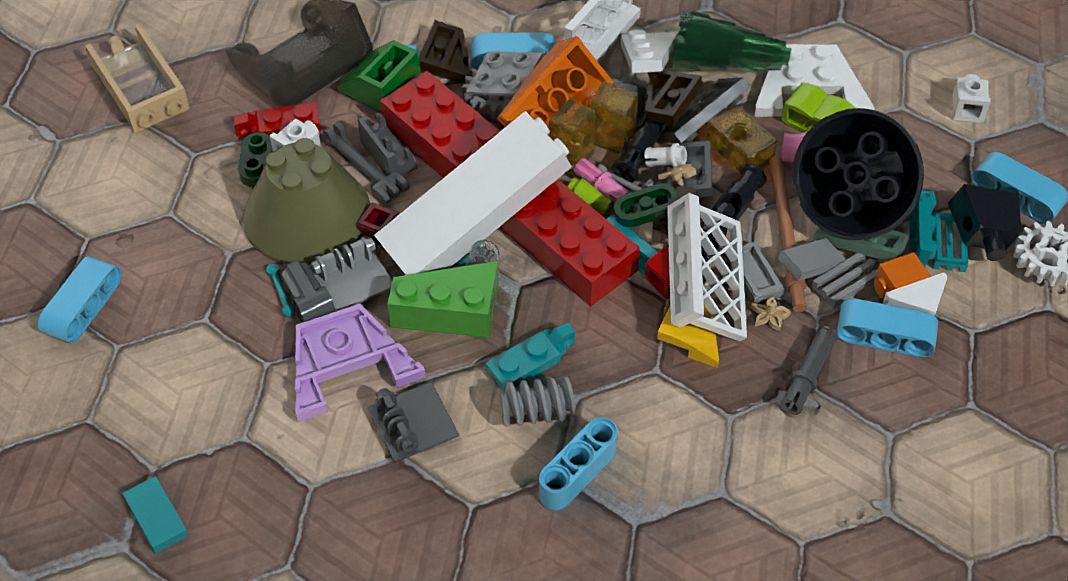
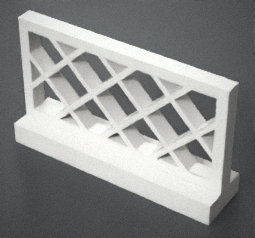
(602, 24)
(688, 265)

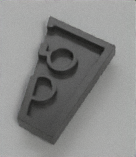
(726, 93)

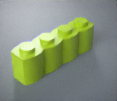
(809, 106)

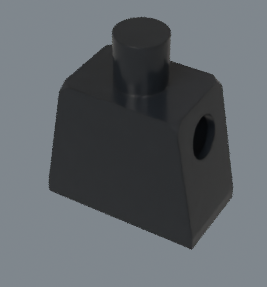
(987, 218)

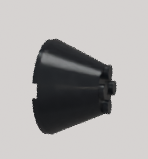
(858, 173)

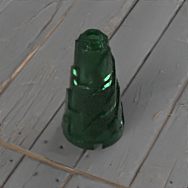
(723, 46)

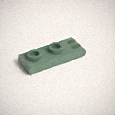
(882, 247)

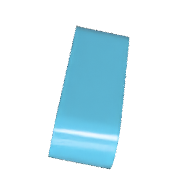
(509, 43)
(1038, 195)
(79, 299)
(887, 327)
(580, 449)

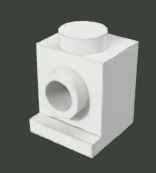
(974, 92)
(294, 132)

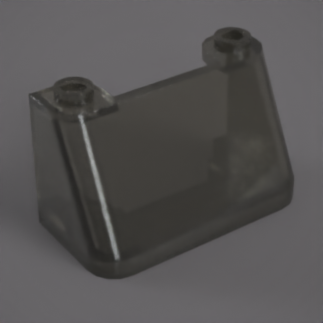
(310, 60)

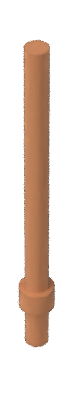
(793, 286)

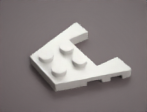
(814, 65)

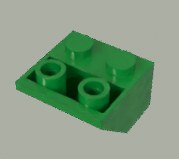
(381, 73)

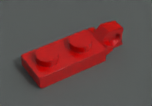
(275, 119)

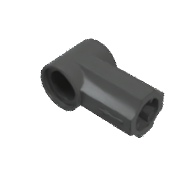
(308, 297)

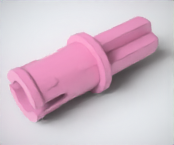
(600, 180)

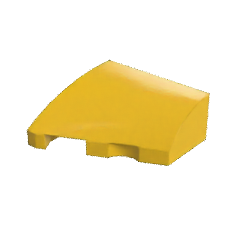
(699, 341)

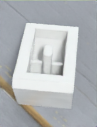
(920, 295)

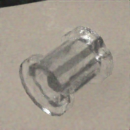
(483, 252)

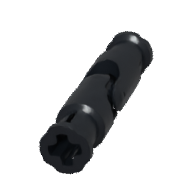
(634, 149)
(737, 198)

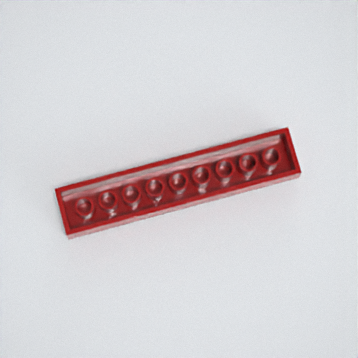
(552, 227)

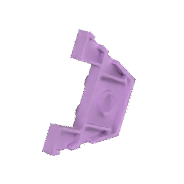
(341, 345)

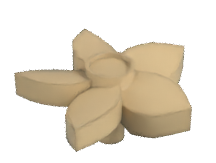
(677, 173)
(770, 313)

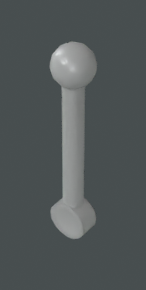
(618, 179)

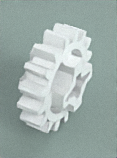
(1049, 253)

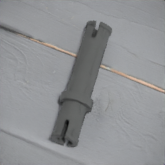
(805, 378)

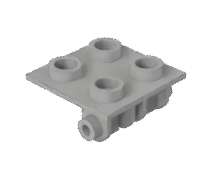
(503, 73)
(352, 274)

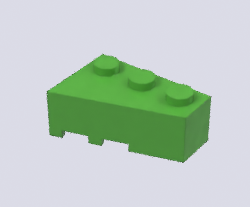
(446, 300)

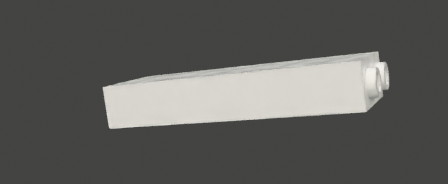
(476, 197)

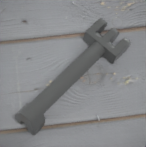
(382, 183)

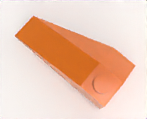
(561, 74)

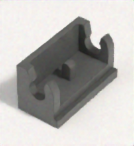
(385, 147)

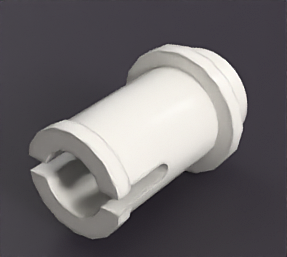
(665, 156)

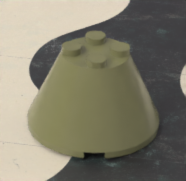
(304, 205)

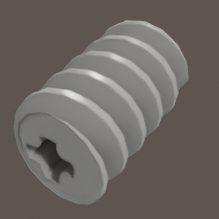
(537, 400)

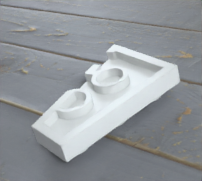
(647, 50)

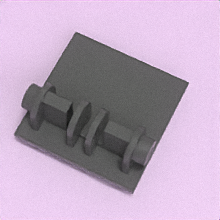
(412, 420)

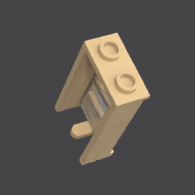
(140, 81)

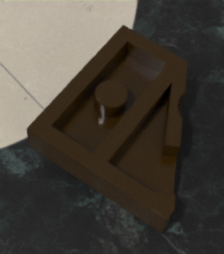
(445, 52)
(670, 95)

